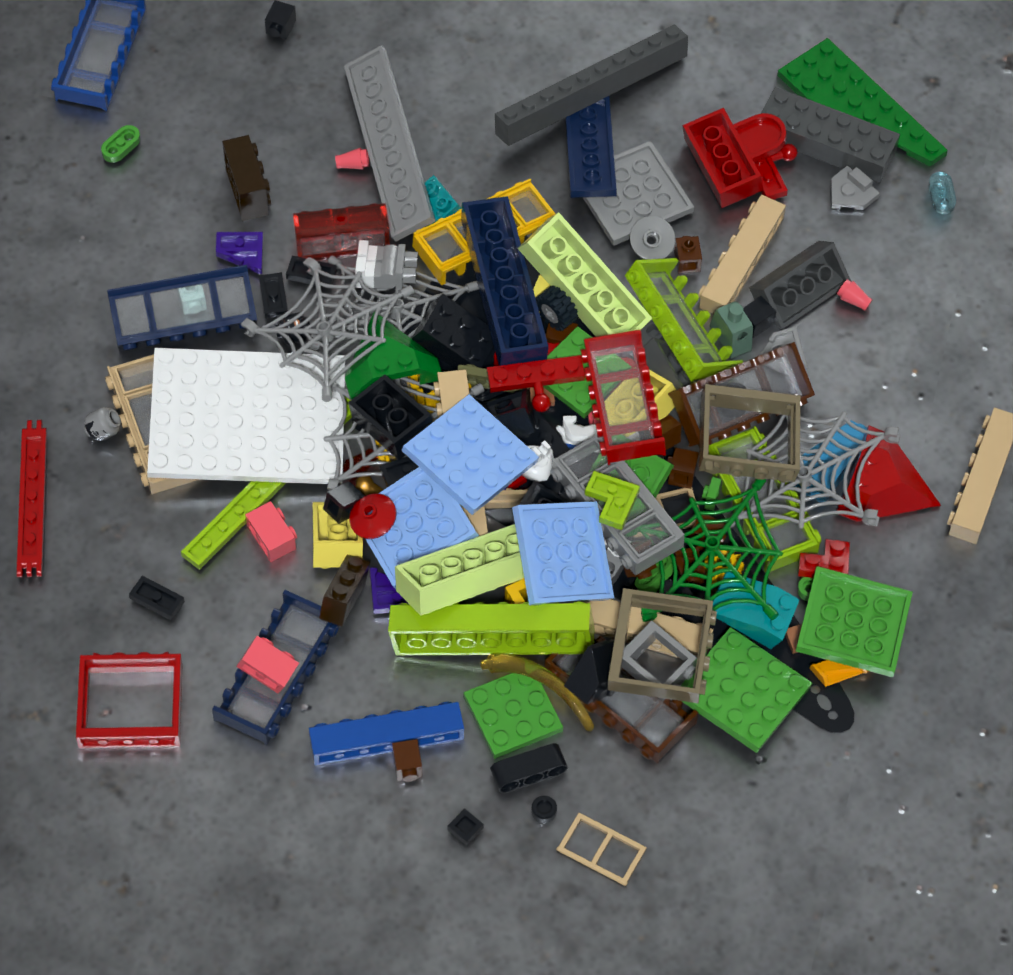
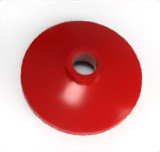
(376, 523)

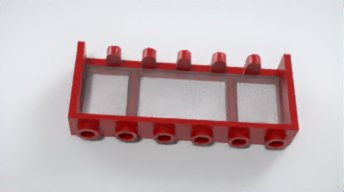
(622, 397)

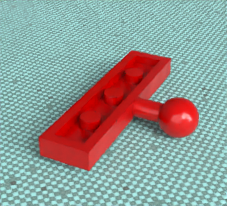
(771, 180)
(536, 375)

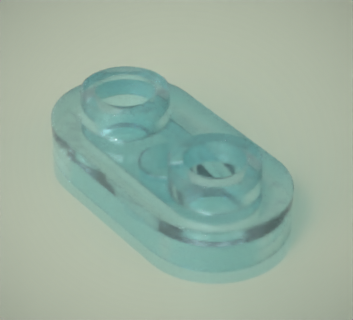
(943, 194)

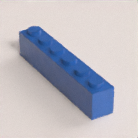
(376, 733)

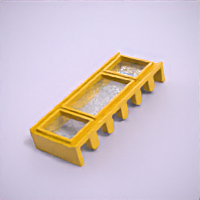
(444, 242)

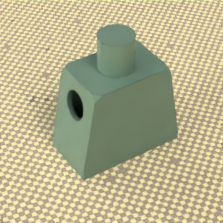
(734, 327)

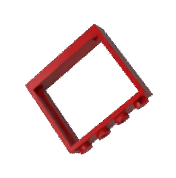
(128, 736)

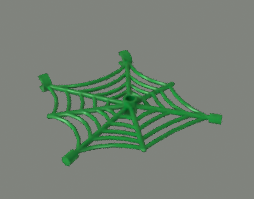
(713, 548)

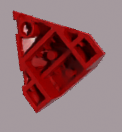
(888, 482)

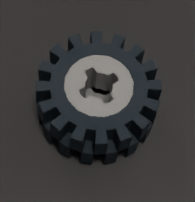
(556, 308)

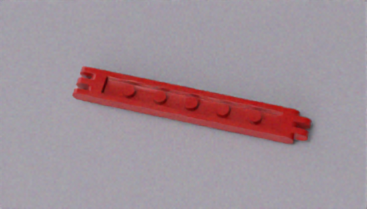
(32, 499)

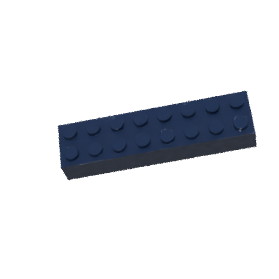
(504, 281)

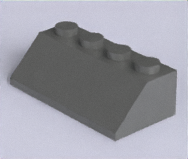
(802, 282)
(664, 363)

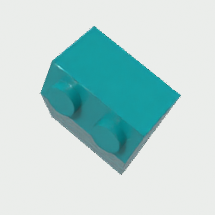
(750, 618)

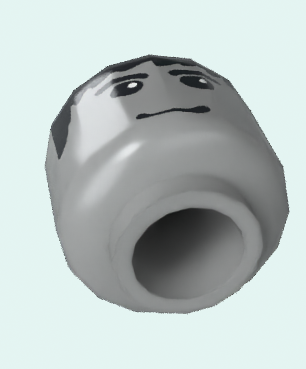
(102, 423)

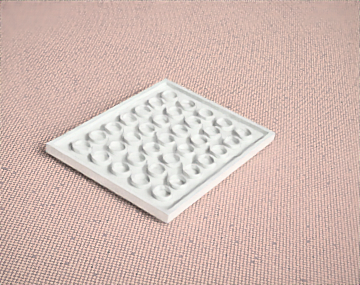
(242, 417)

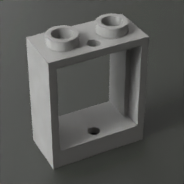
(643, 641)

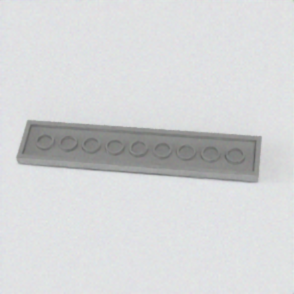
(389, 143)

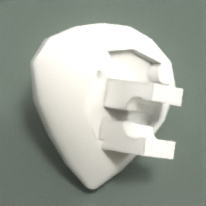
(541, 470)

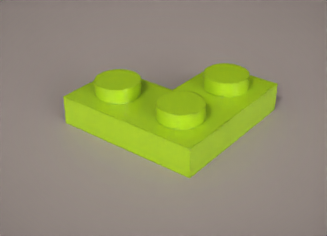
(618, 497)

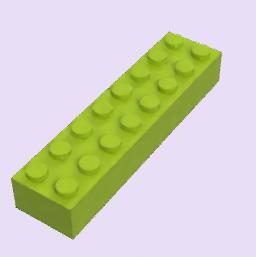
(492, 629)

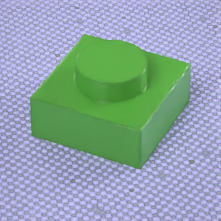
(711, 492)

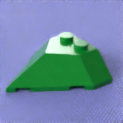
(394, 358)

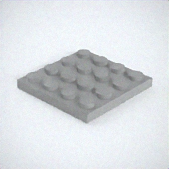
(643, 190)

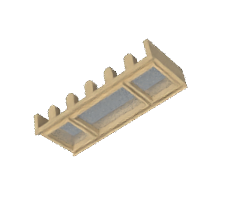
(133, 396)

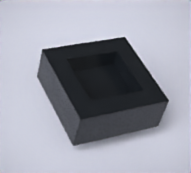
(465, 827)

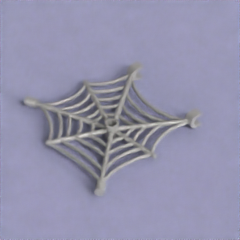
(398, 309)
(326, 329)
(805, 474)
(333, 483)

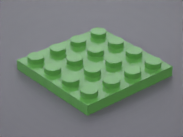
(854, 621)
(747, 690)

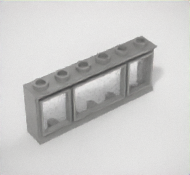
(649, 530)

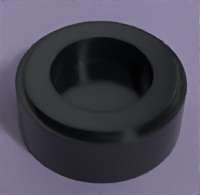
(544, 809)

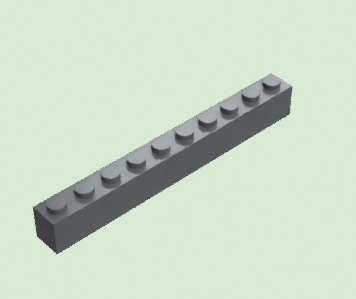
(590, 85)

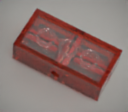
(339, 230)

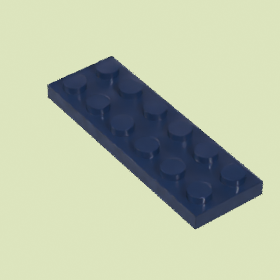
(591, 151)

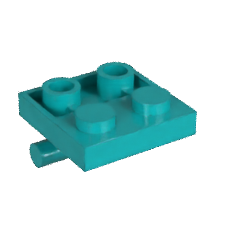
(440, 199)

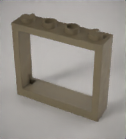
(758, 402)
(667, 603)

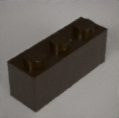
(344, 590)

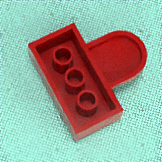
(730, 150)

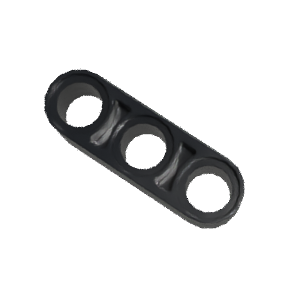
(528, 768)

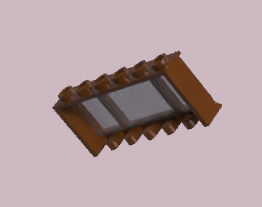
(773, 371)
(638, 718)

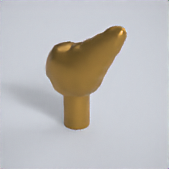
(367, 486)

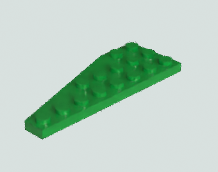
(837, 82)

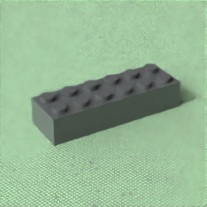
(833, 134)

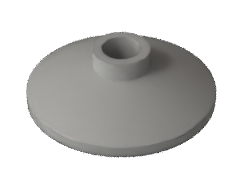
(659, 230)

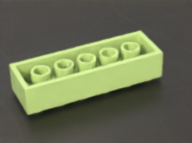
(575, 268)
(460, 571)

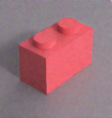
(271, 531)
(268, 664)

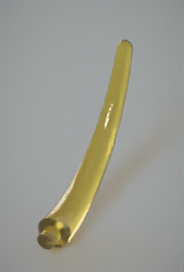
(515, 664)

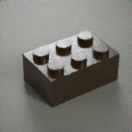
(246, 177)

